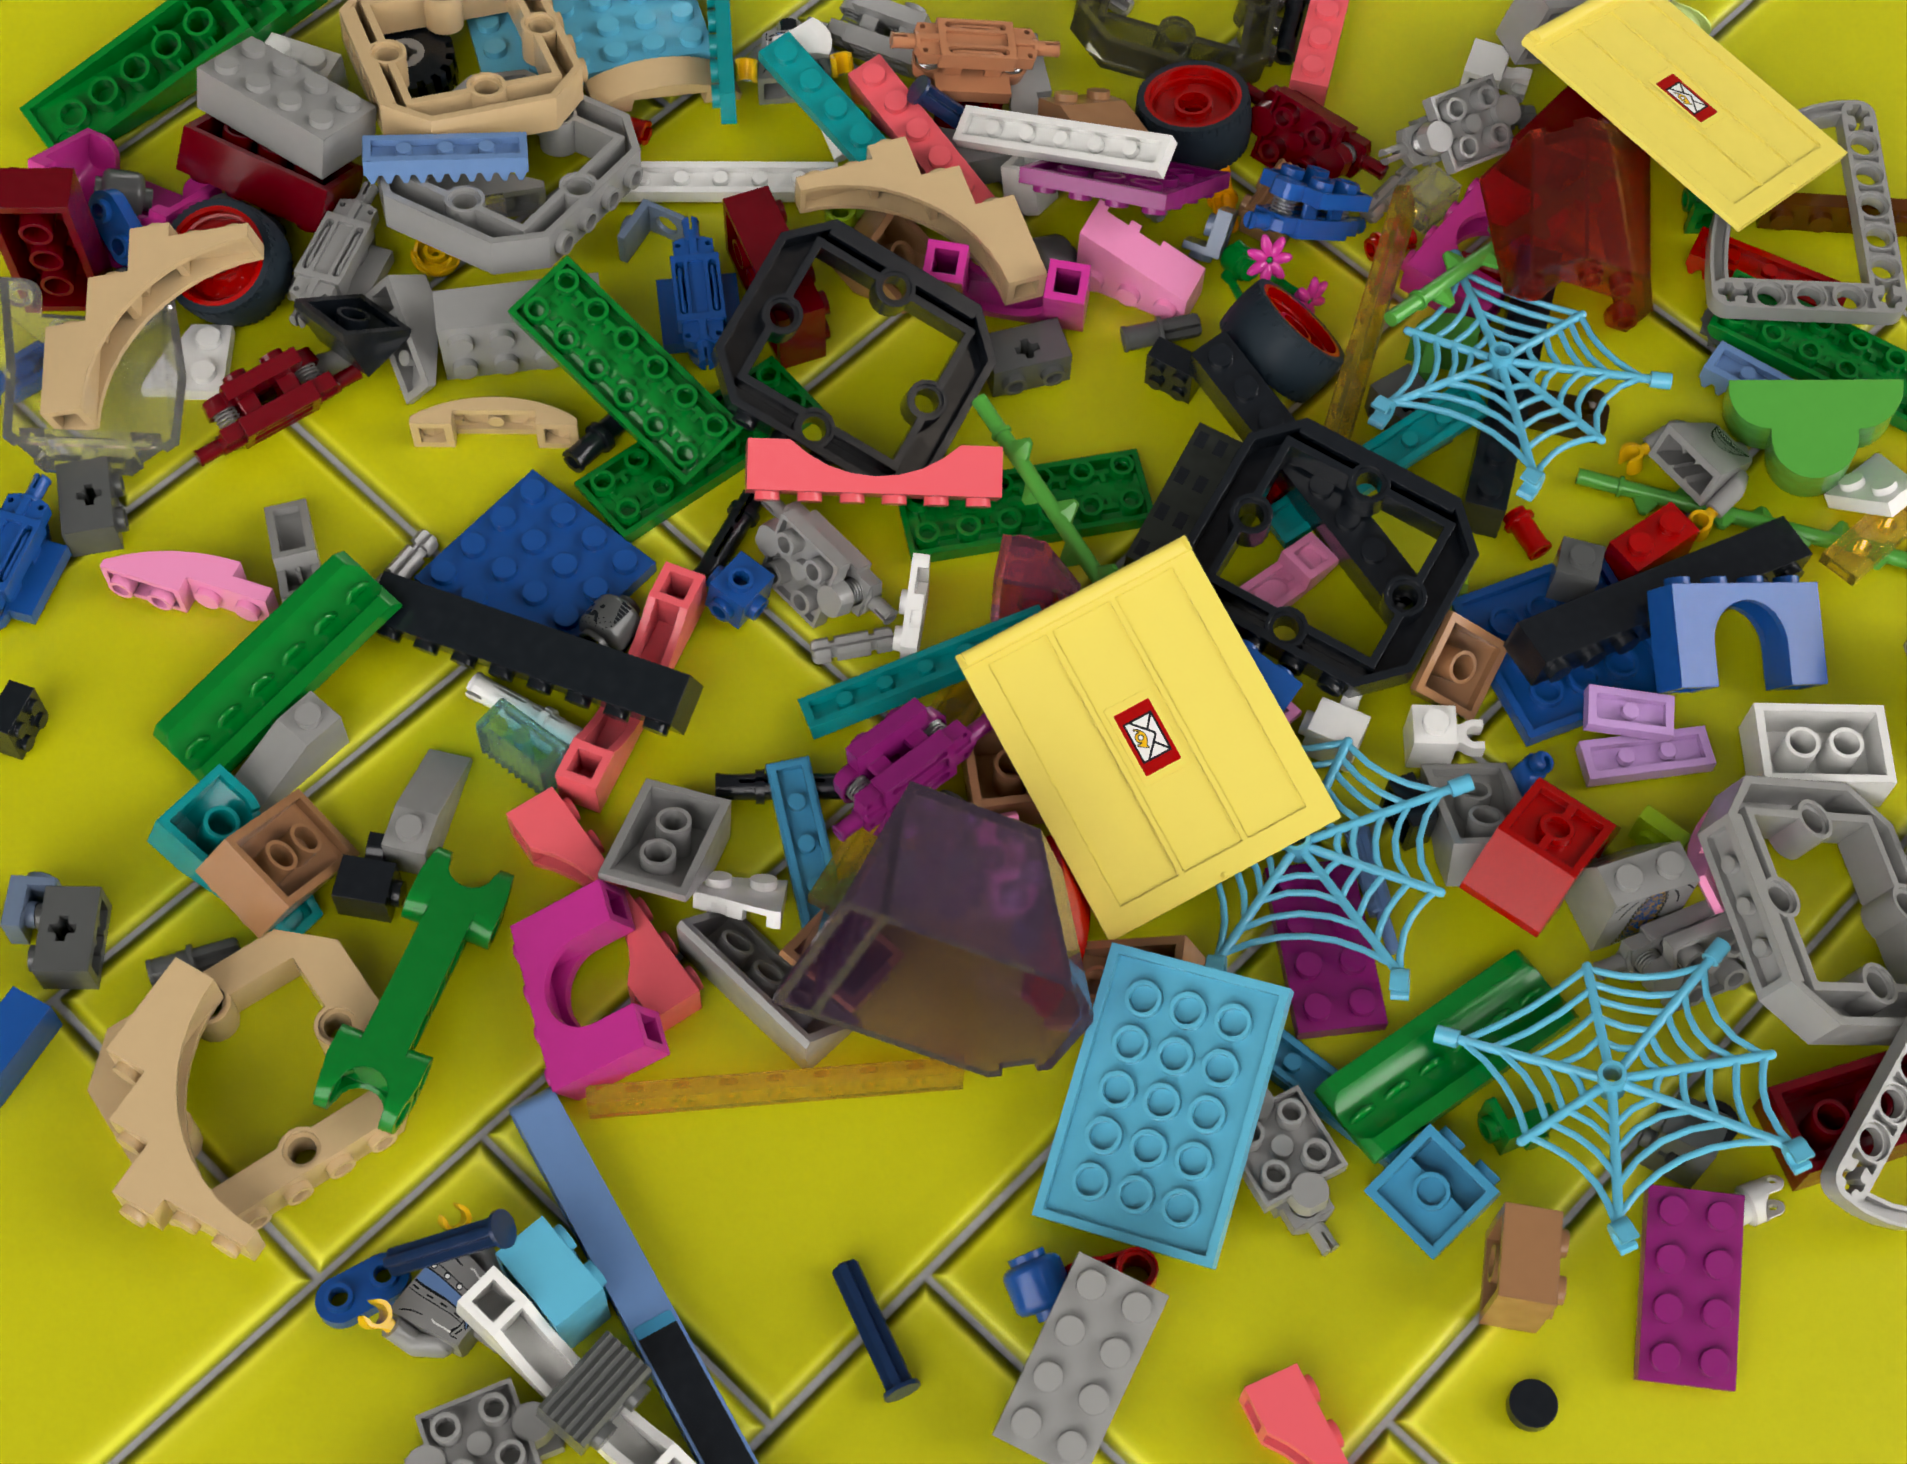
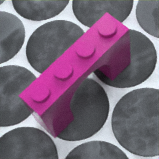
(1460, 223)
(1063, 297)
(550, 952)

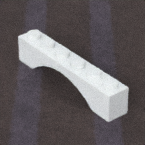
(543, 1359)

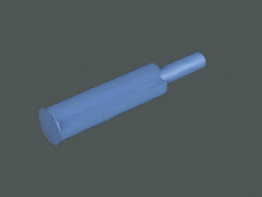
(1382, 895)

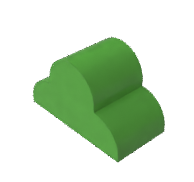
(1810, 425)

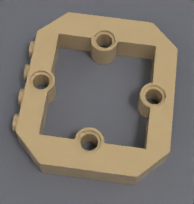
(488, 101)
(337, 1139)

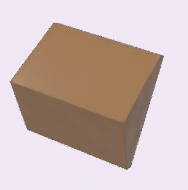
(1459, 666)

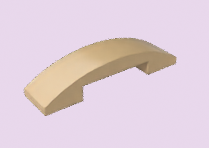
(653, 79)
(493, 415)

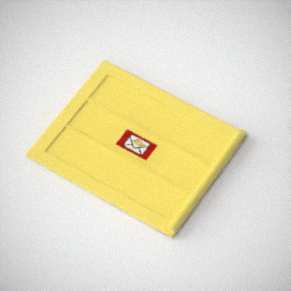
(1686, 103)
(1147, 738)

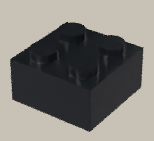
(1169, 370)
(20, 719)
(1412, 821)

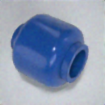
(1034, 1282)

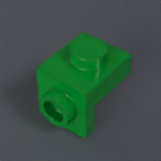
(1503, 1132)

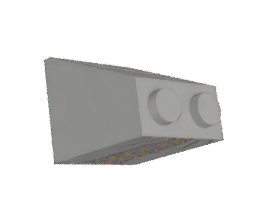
(1630, 890)

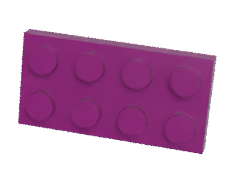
(1331, 984)
(1689, 1288)

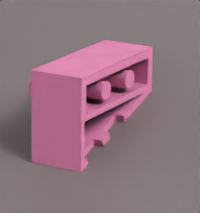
(1136, 268)

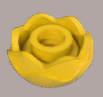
(428, 263)

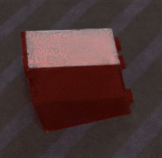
(1575, 213)

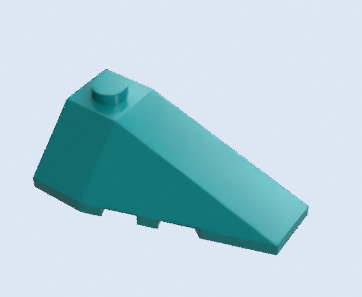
(203, 820)

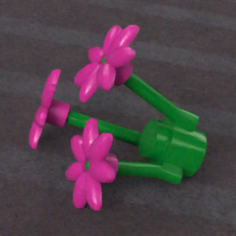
(1245, 263)

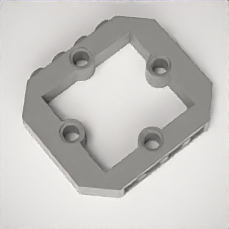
(467, 230)
(1761, 906)

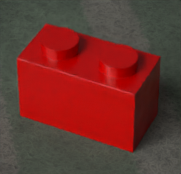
(1651, 542)

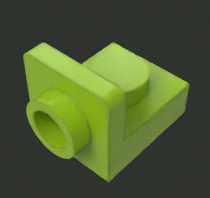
(1656, 828)

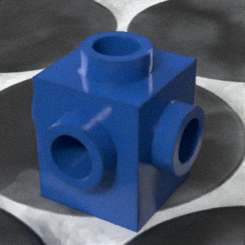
(739, 590)

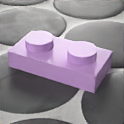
(1628, 713)

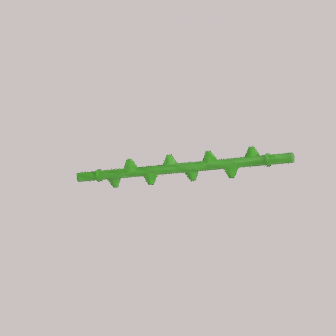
(1440, 288)
(1036, 491)
(1648, 497)

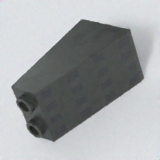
(1187, 491)

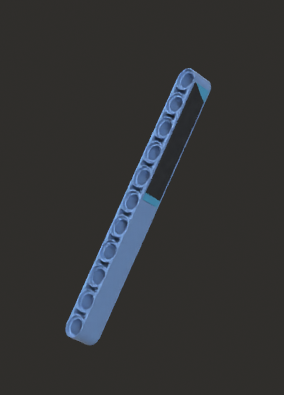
(631, 1282)

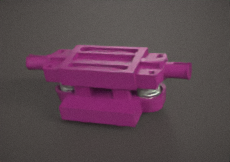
(902, 748)

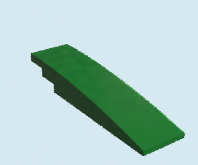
(154, 64)

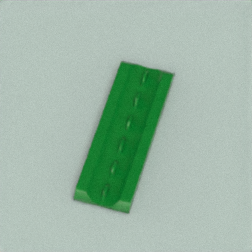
(1815, 349)
(625, 370)
(1106, 485)
(639, 493)
(276, 666)
(1414, 1082)

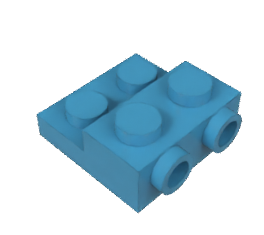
(1434, 1190)

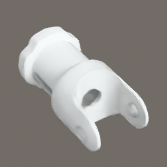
(1756, 1199)

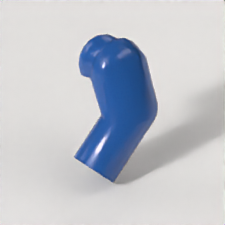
(1530, 769)

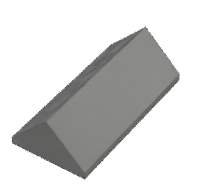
(748, 974)

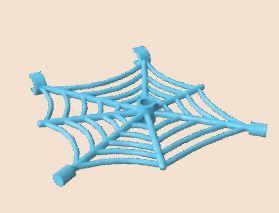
(1502, 363)
(1399, 976)
(1621, 1229)

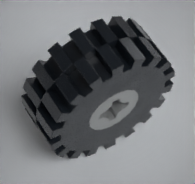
(429, 60)

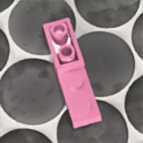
(180, 577)

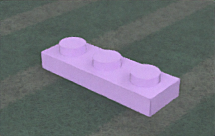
(1637, 759)

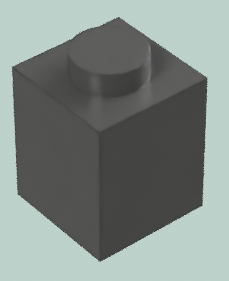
(1575, 570)

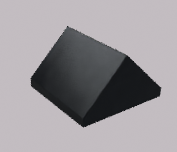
(354, 328)

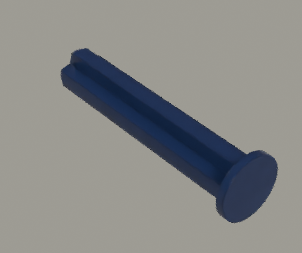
(935, 101)
(493, 1231)
(874, 1331)

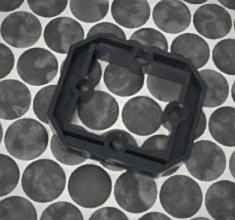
(872, 267)
(1399, 494)

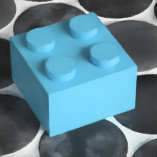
(556, 1281)

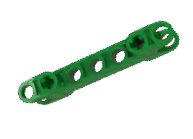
(385, 1053)

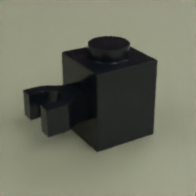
(369, 884)

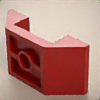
(1538, 856)

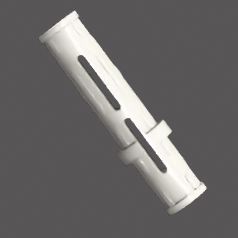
(489, 692)

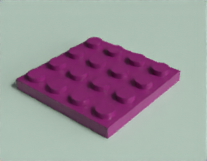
(1180, 185)

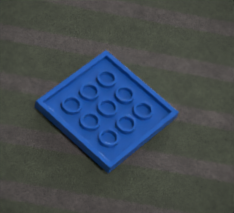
(539, 558)
(1548, 707)

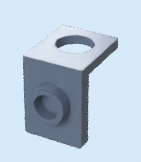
(643, 220)

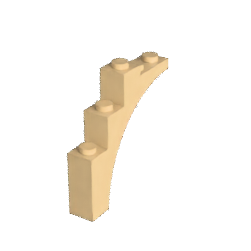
(939, 200)
(118, 306)
(156, 1057)

